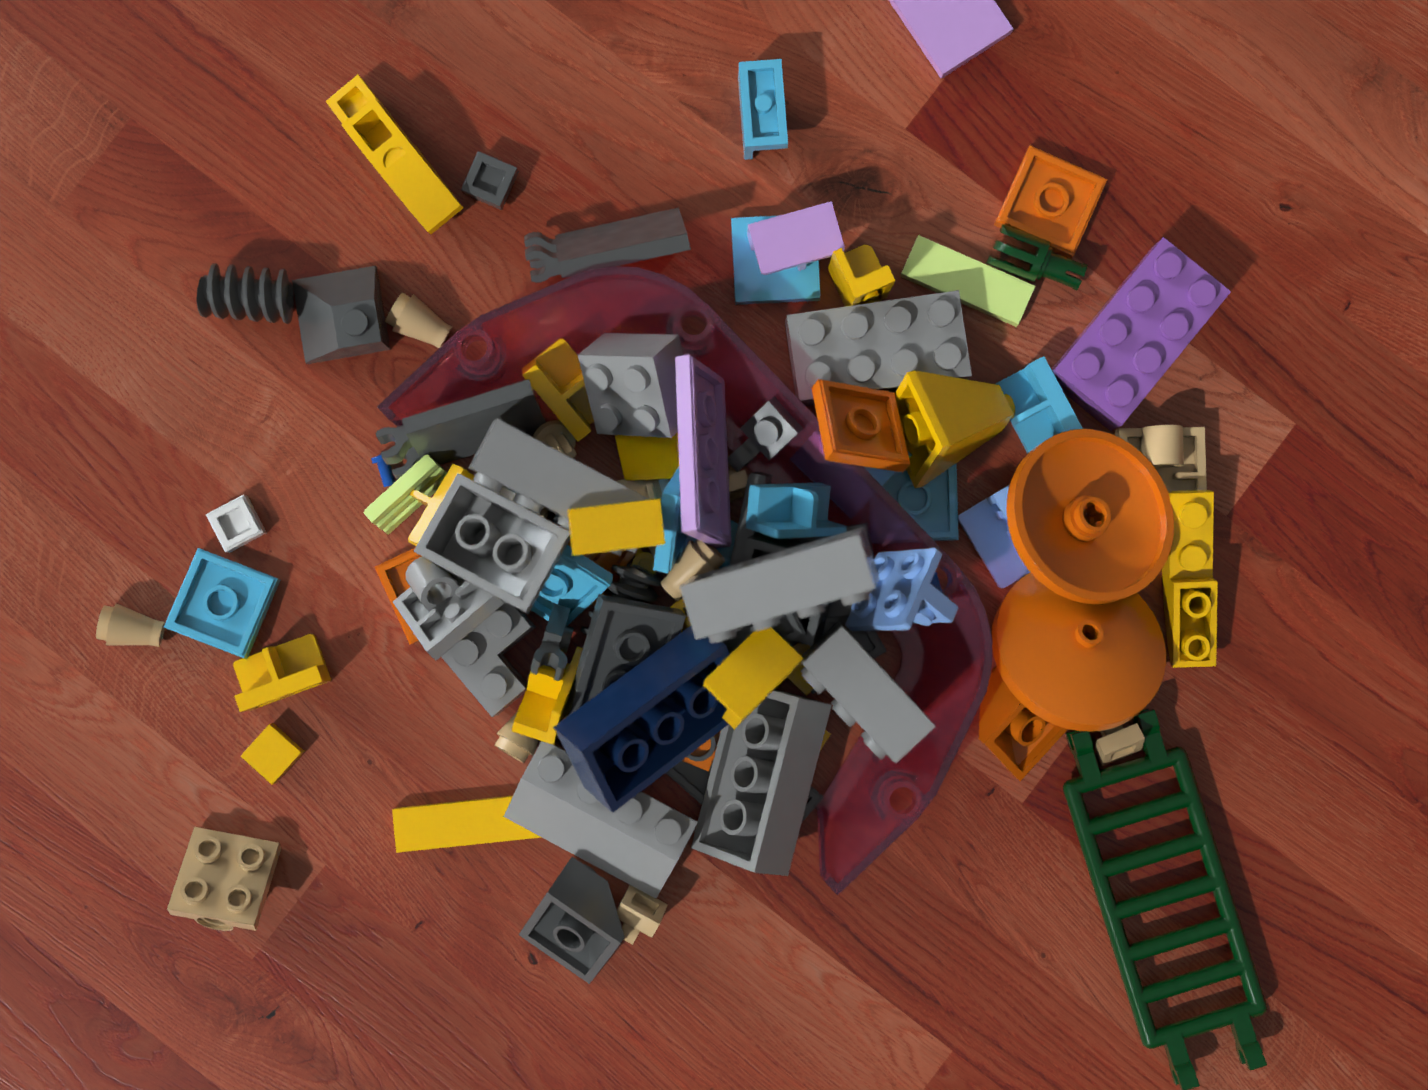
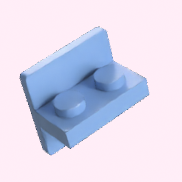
(990, 535)
(903, 594)

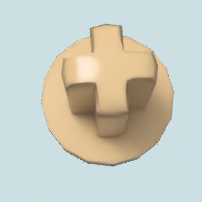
(556, 436)

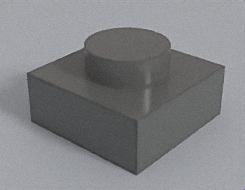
(489, 180)

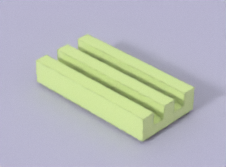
(396, 503)

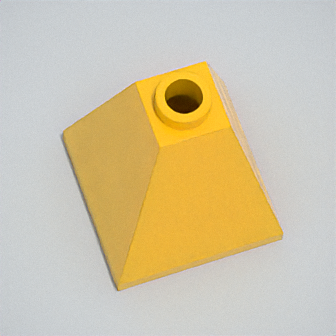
(947, 420)

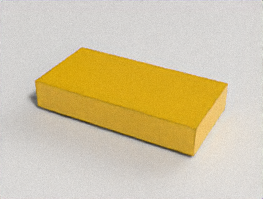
(616, 526)

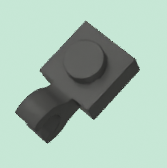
(767, 433)
(554, 643)

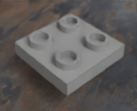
(442, 606)

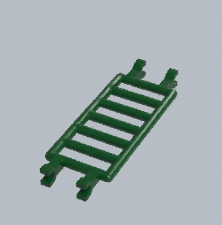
(1113, 912)

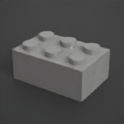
(865, 694)

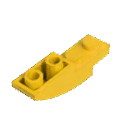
(394, 155)
(1189, 582)

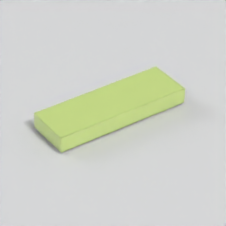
(978, 283)

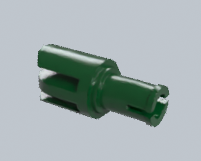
(1043, 262)

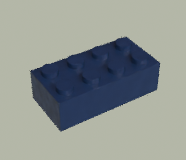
(645, 720)

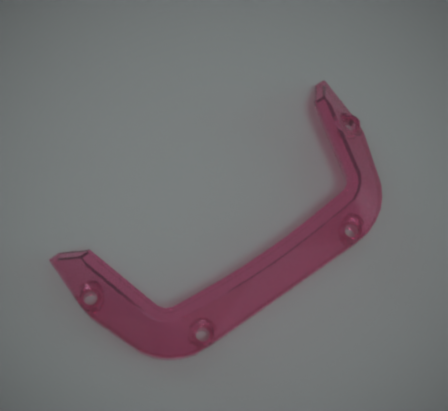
(941, 664)

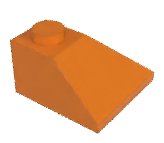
(1012, 730)

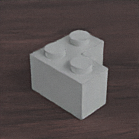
(482, 663)

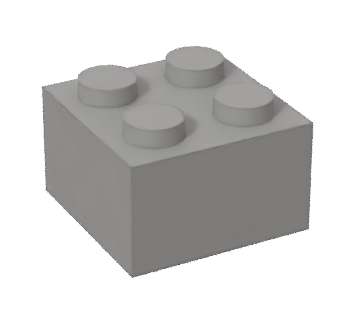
(632, 383)

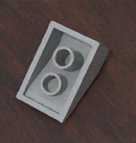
(493, 543)

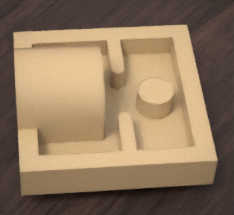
(1174, 452)
(224, 879)

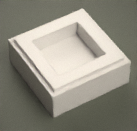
(236, 523)

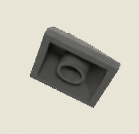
(341, 315)
(576, 921)

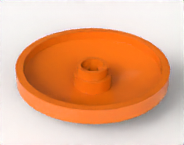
(1090, 516)
(1075, 659)

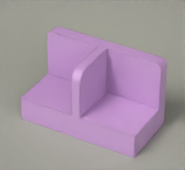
(795, 238)

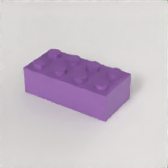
(1138, 334)

